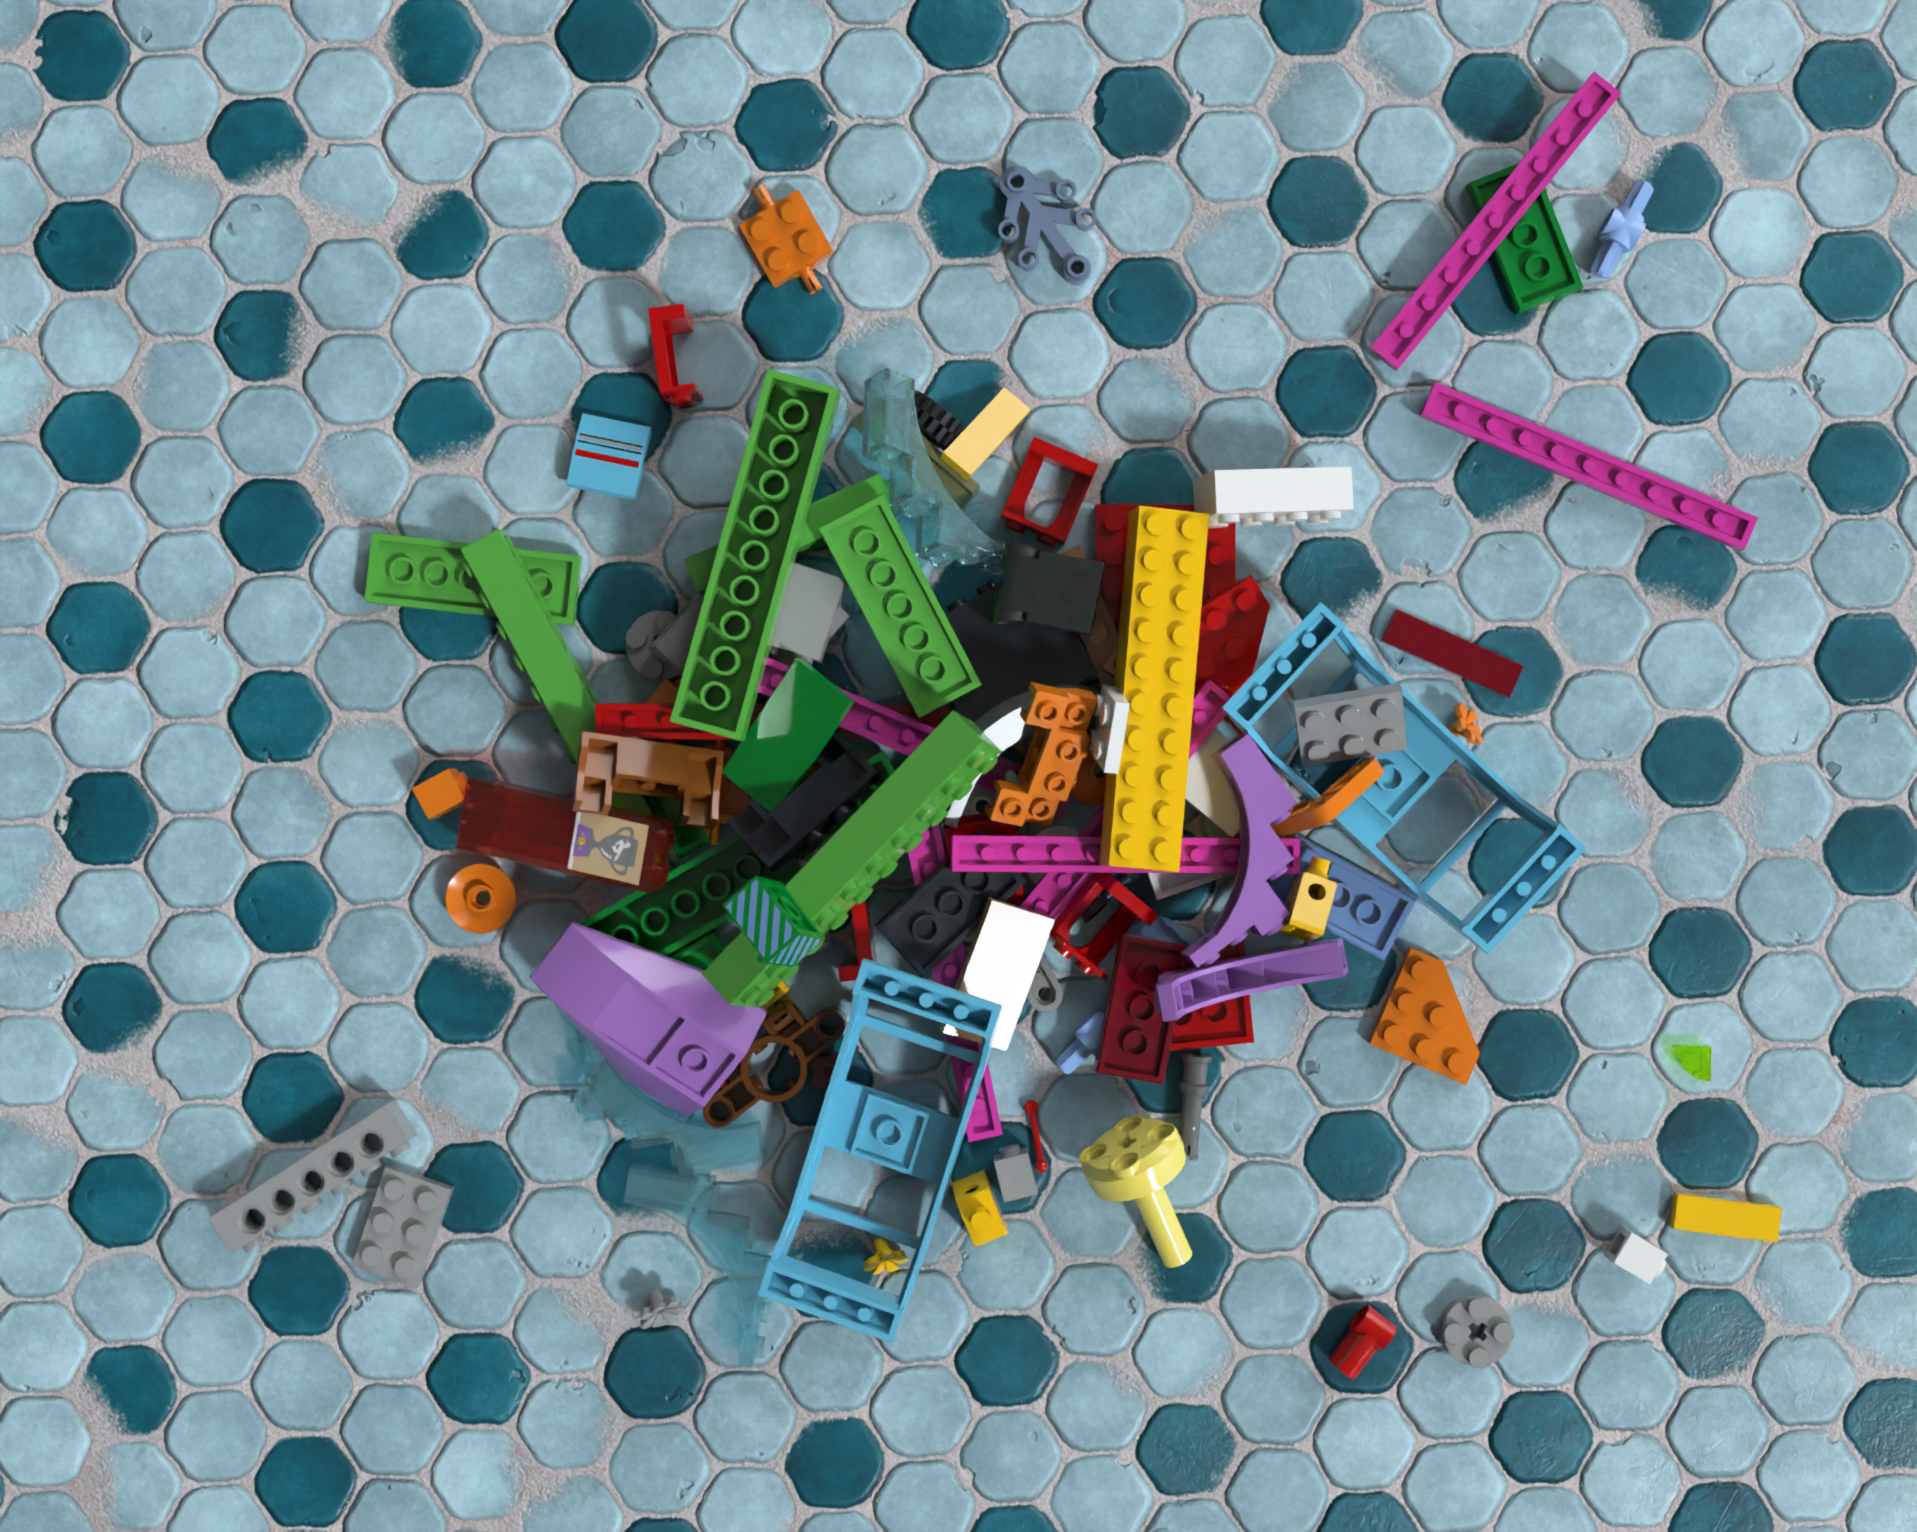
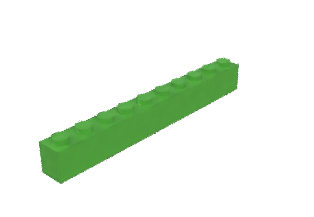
(538, 645)

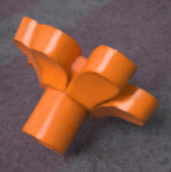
(1464, 725)

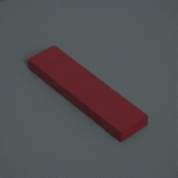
(1452, 653)

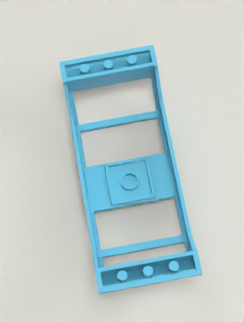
(1405, 780)
(886, 1133)

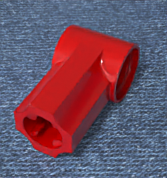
(1367, 1334)

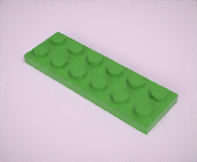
(432, 577)
(900, 605)

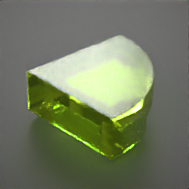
(1694, 1060)

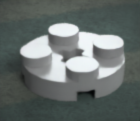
(638, 640)
(1480, 1350)

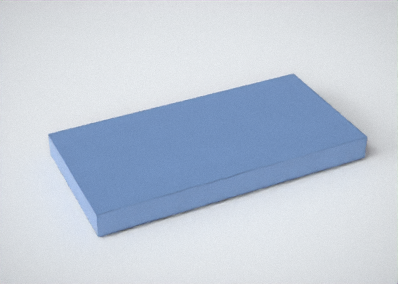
(1363, 906)

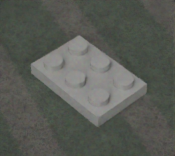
(1350, 724)
(402, 1226)

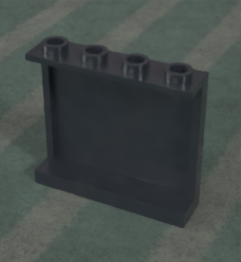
(1011, 654)

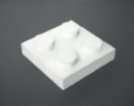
(1109, 729)

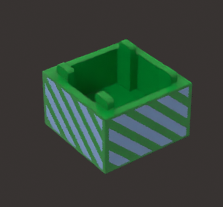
(773, 922)

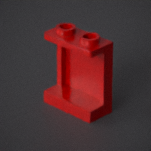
(864, 942)

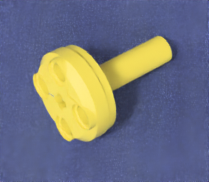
(1135, 1164)

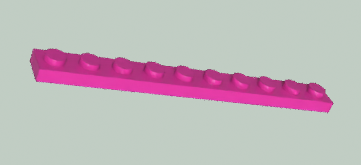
(1494, 221)
(1588, 466)
(891, 728)
(1082, 854)
(1058, 888)
(984, 1117)

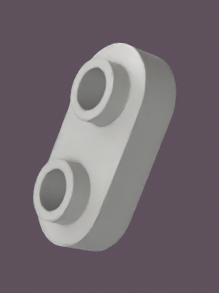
(1045, 978)

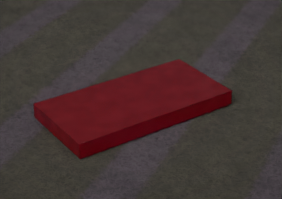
(1133, 1034)

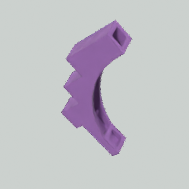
(1259, 801)
(1230, 978)

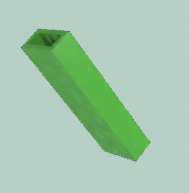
(812, 539)

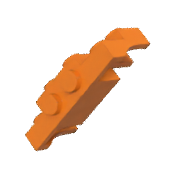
(1052, 757)

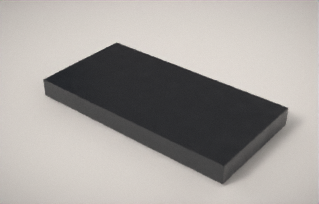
(942, 912)

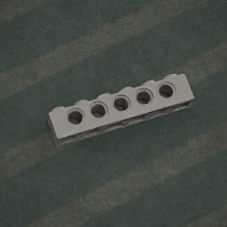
(235, 1221)

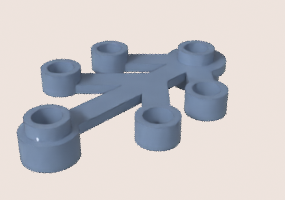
(1043, 219)

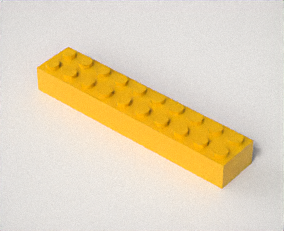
(1158, 680)

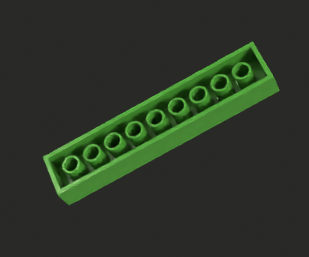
(755, 555)
(866, 849)

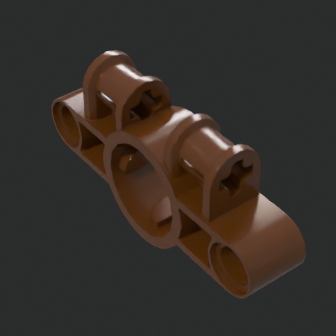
(805, 1041)

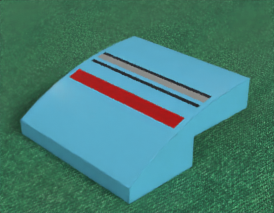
(608, 456)

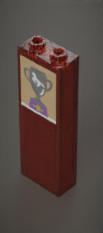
(544, 832)

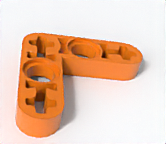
(1333, 801)

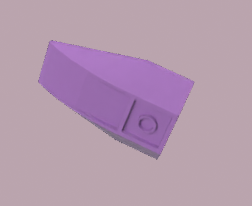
(648, 1015)

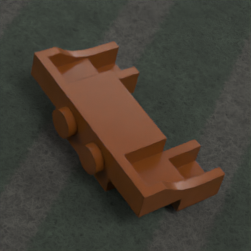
(648, 769)

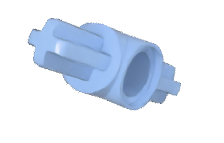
(1621, 229)
(1085, 1044)

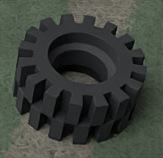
(935, 422)

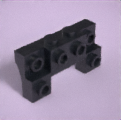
(810, 809)

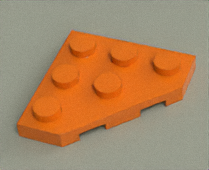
(1426, 1020)

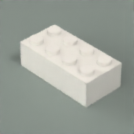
(1274, 495)

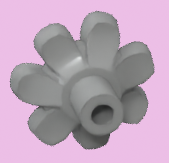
(660, 1310)

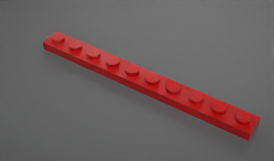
(653, 721)

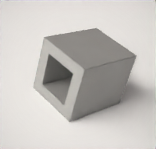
(1015, 1173)

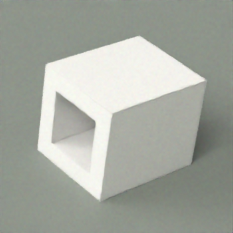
(1636, 1255)

